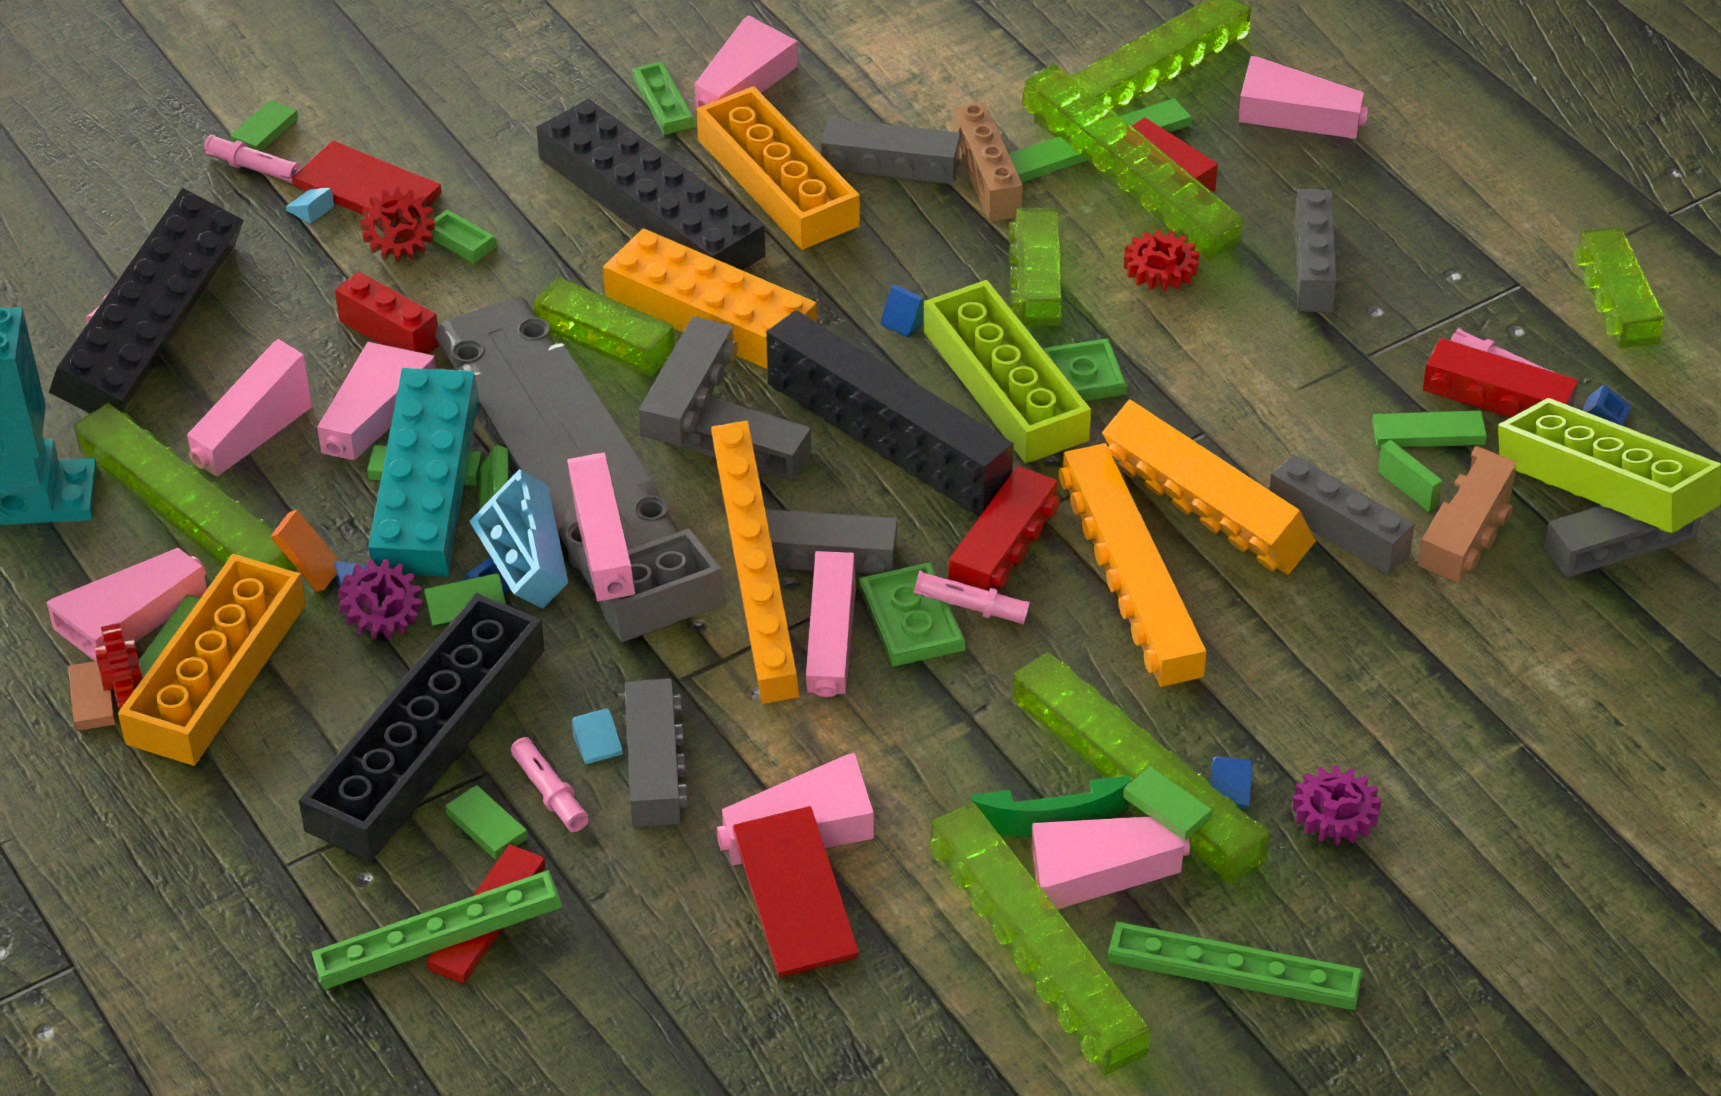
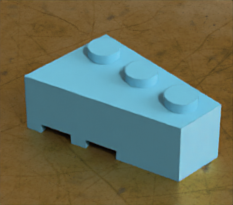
(524, 538)

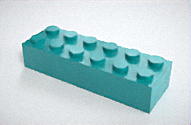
(424, 471)

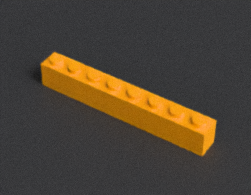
(755, 563)
(1133, 566)

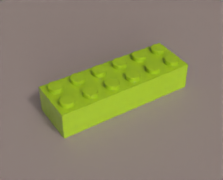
(1007, 371)
(1611, 465)

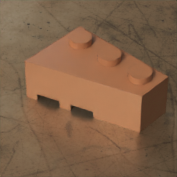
(1471, 518)

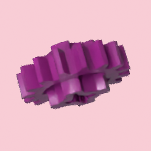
(360, 599)
(1336, 805)

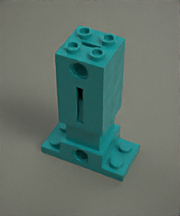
(32, 478)

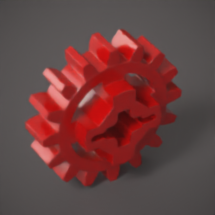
(389, 213)
(1161, 260)
(118, 663)

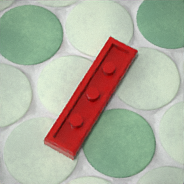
(461, 959)

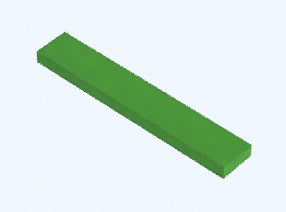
(1059, 154)
(436, 929)
(1235, 965)

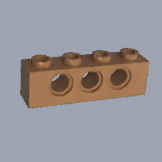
(987, 162)

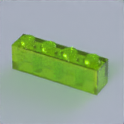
(1036, 266)
(1619, 287)
(605, 326)

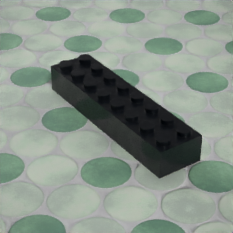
(647, 185)
(147, 305)
(888, 412)
(422, 727)

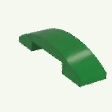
(1016, 818)

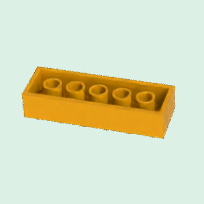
(778, 167)
(683, 283)
(1209, 488)
(212, 659)

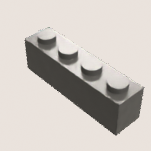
(891, 150)
(1314, 250)
(687, 381)
(777, 443)
(1344, 514)
(800, 534)
(1605, 537)
(652, 753)

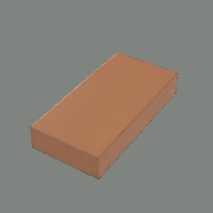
(90, 703)

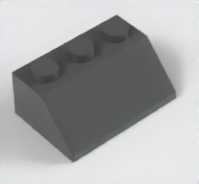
(671, 583)

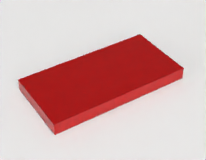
(359, 176)
(795, 891)

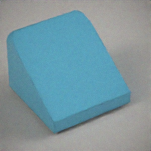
(312, 204)
(596, 736)

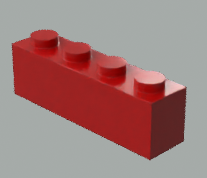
(1492, 380)
(1005, 530)

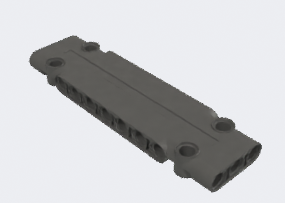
(549, 413)

